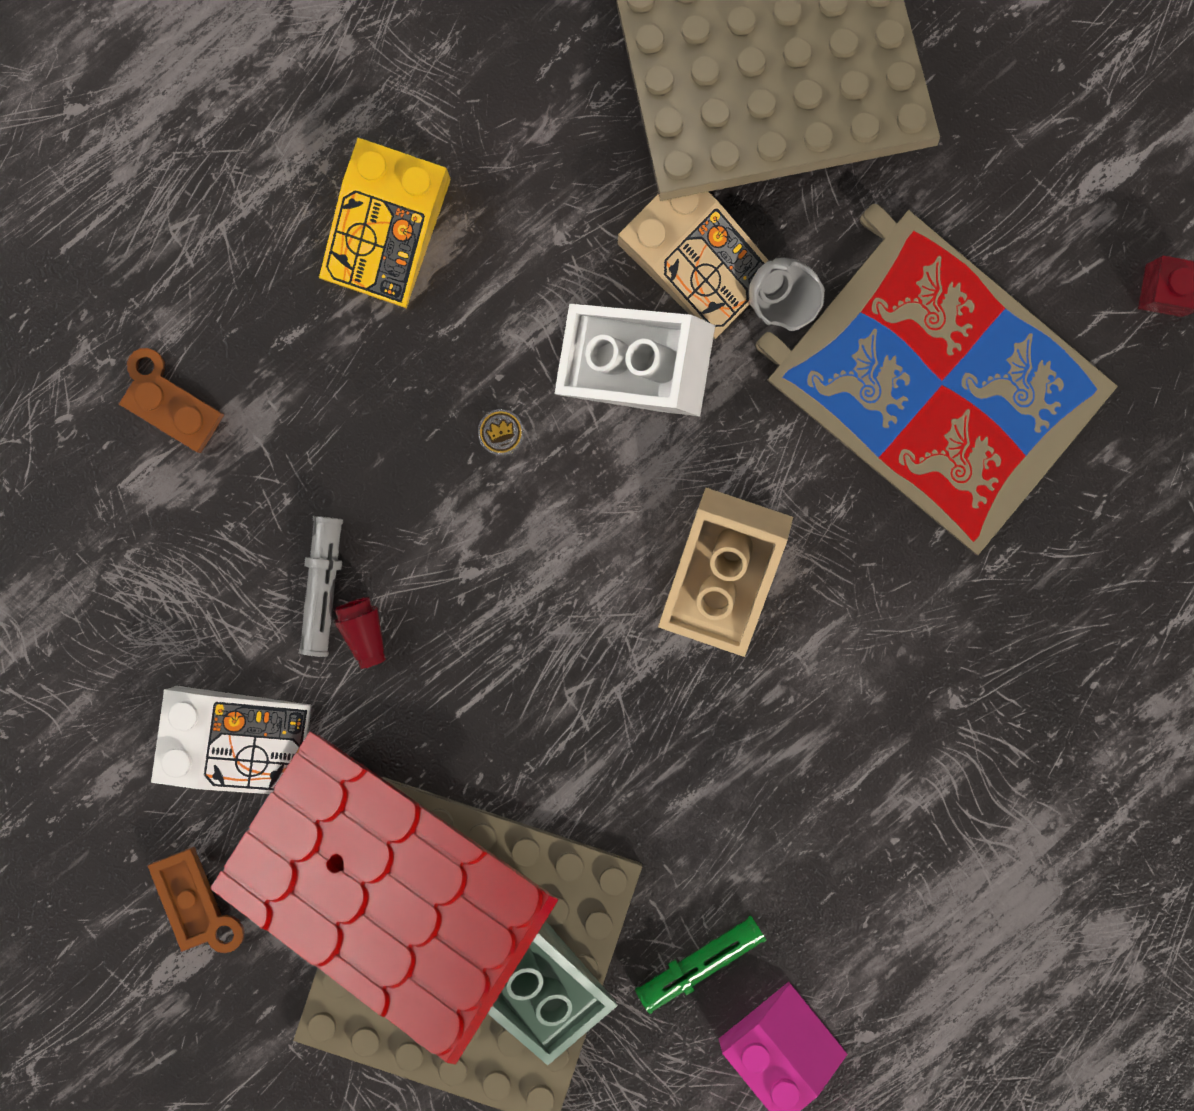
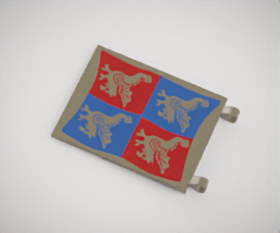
(939, 380)

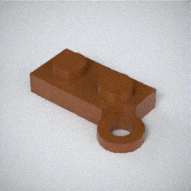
(167, 404)
(191, 903)

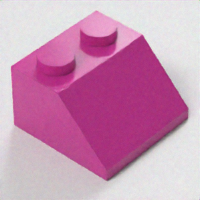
(783, 1051)

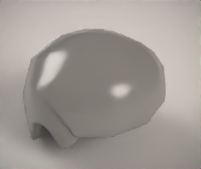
(786, 293)

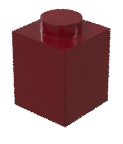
(1168, 286)

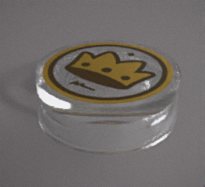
(501, 432)

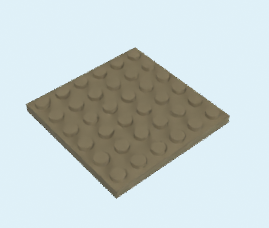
(772, 87)
(495, 1066)

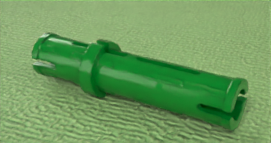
(654, 995)

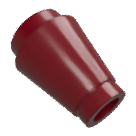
(361, 630)

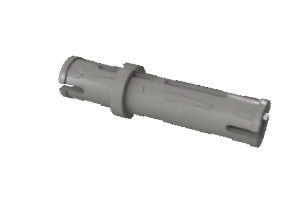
(320, 586)

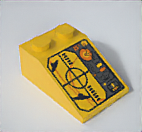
(383, 222)

